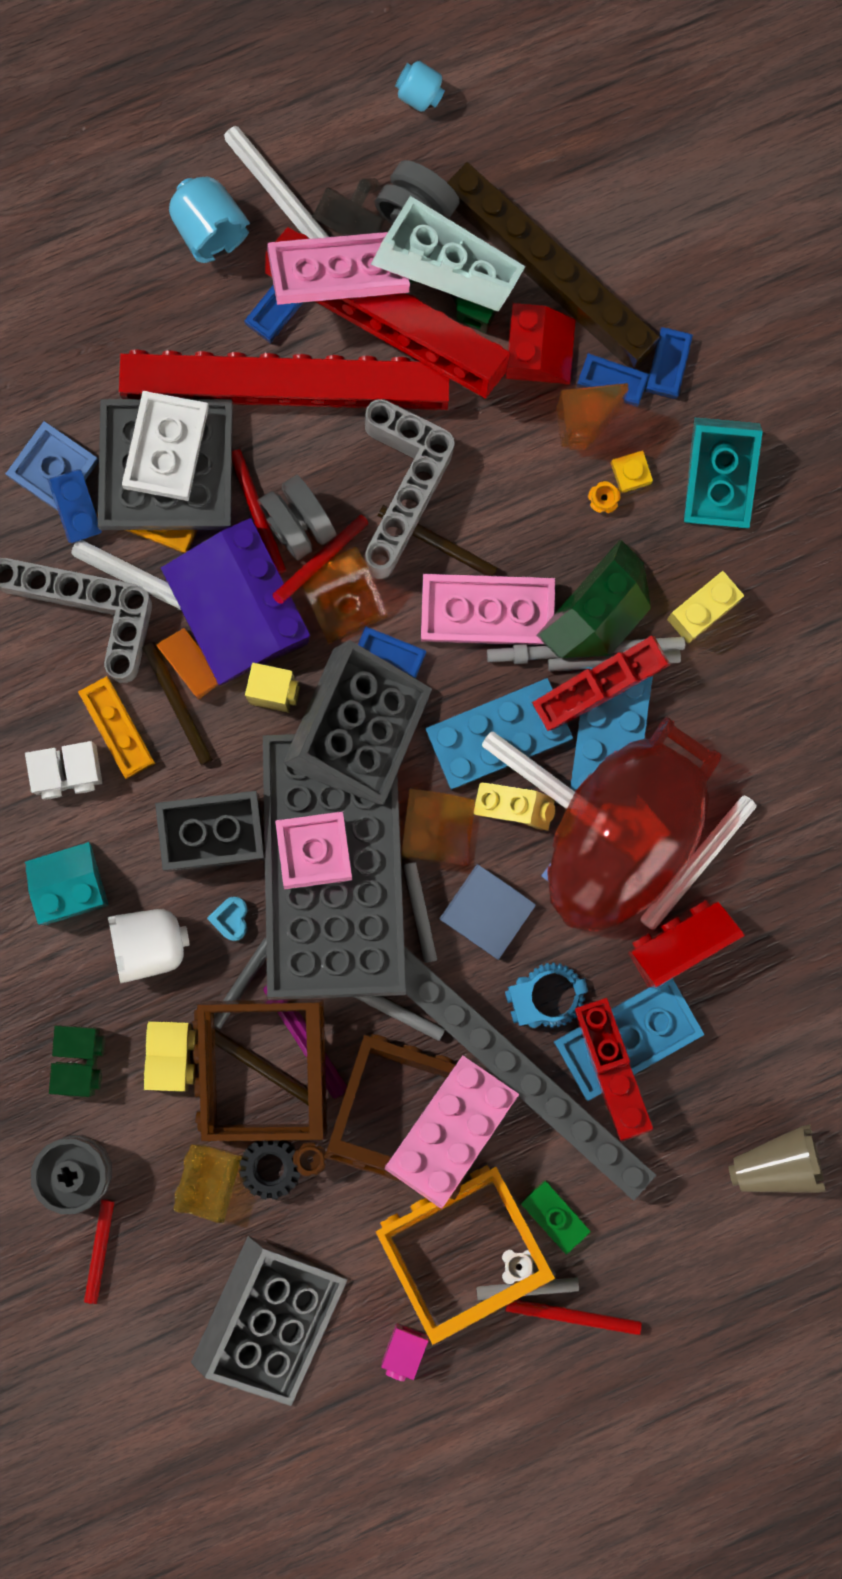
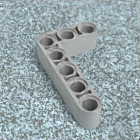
(411, 487)
(85, 599)

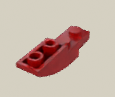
(613, 1069)

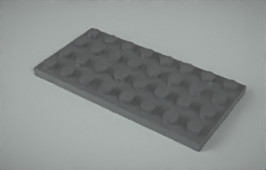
(336, 934)

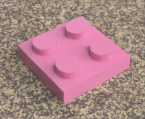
(313, 850)

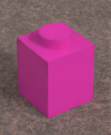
(404, 1352)

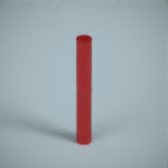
(99, 1251)

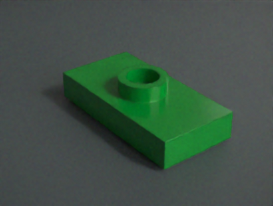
(555, 1217)

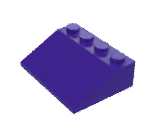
(230, 605)

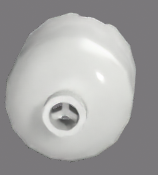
(147, 943)

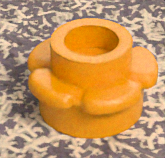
(604, 488)

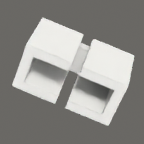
(47, 771)

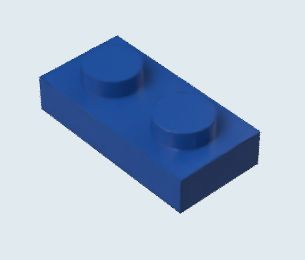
(74, 505)

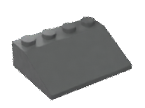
(358, 723)
(268, 1322)

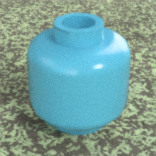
(419, 86)

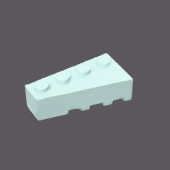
(446, 257)

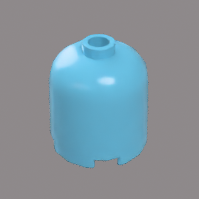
(207, 218)

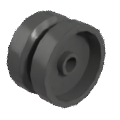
(420, 183)
(292, 520)
(51, 1178)

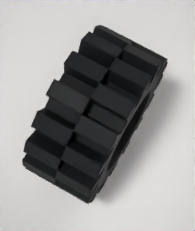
(252, 1178)

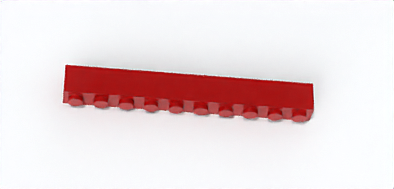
(284, 380)

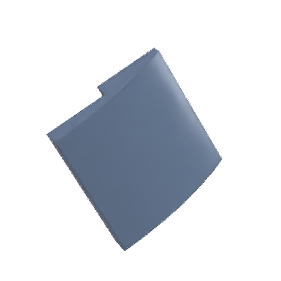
(487, 911)

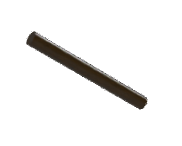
(449, 548)
(177, 703)
(261, 1067)

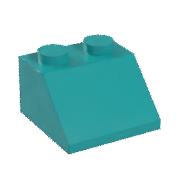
(65, 884)

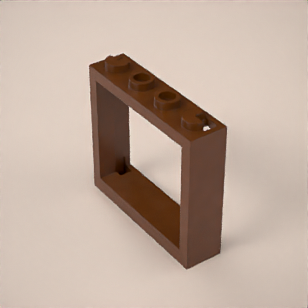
(407, 1055)
(206, 1082)

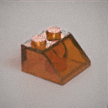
(587, 412)
(344, 596)
(438, 827)

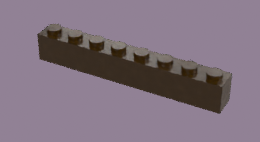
(552, 268)

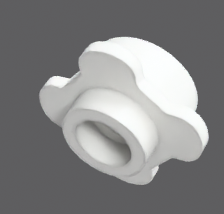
(511, 1260)

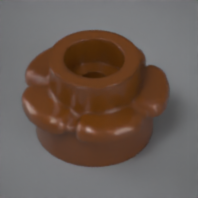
(300, 1159)

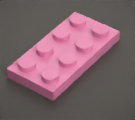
(330, 269)
(485, 608)
(451, 1132)

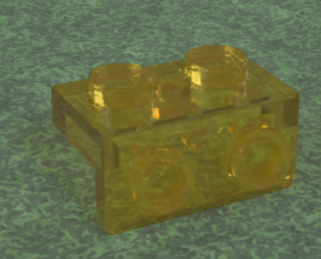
(207, 1182)

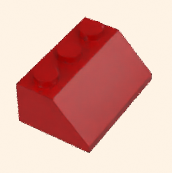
(684, 943)

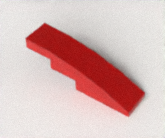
(601, 683)

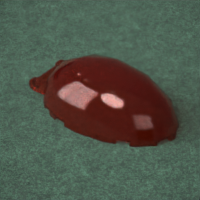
(630, 830)

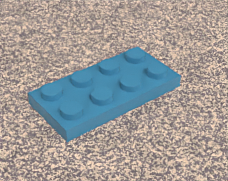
(512, 717)
(610, 729)
(650, 1026)

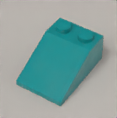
(722, 472)

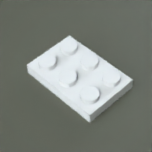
(165, 445)

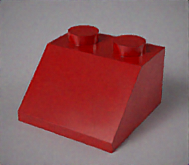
(540, 344)

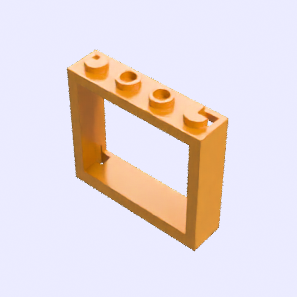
(424, 1209)

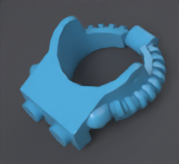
(524, 1008)

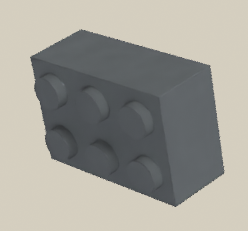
(210, 831)

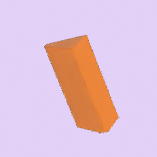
(188, 662)

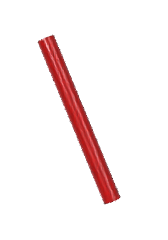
(258, 516)
(320, 559)
(575, 1316)

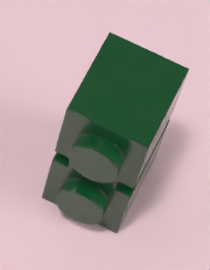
(76, 1078)

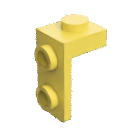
(515, 805)

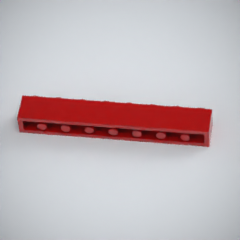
(422, 334)

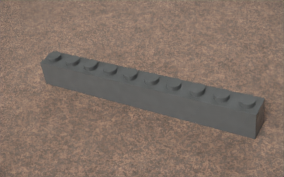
(525, 1078)

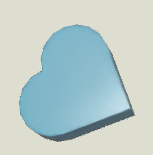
(230, 918)

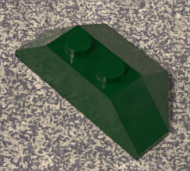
(601, 608)

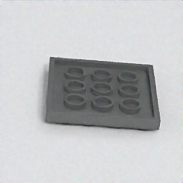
(211, 488)

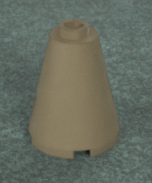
(780, 1165)

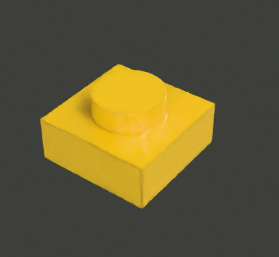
(631, 471)

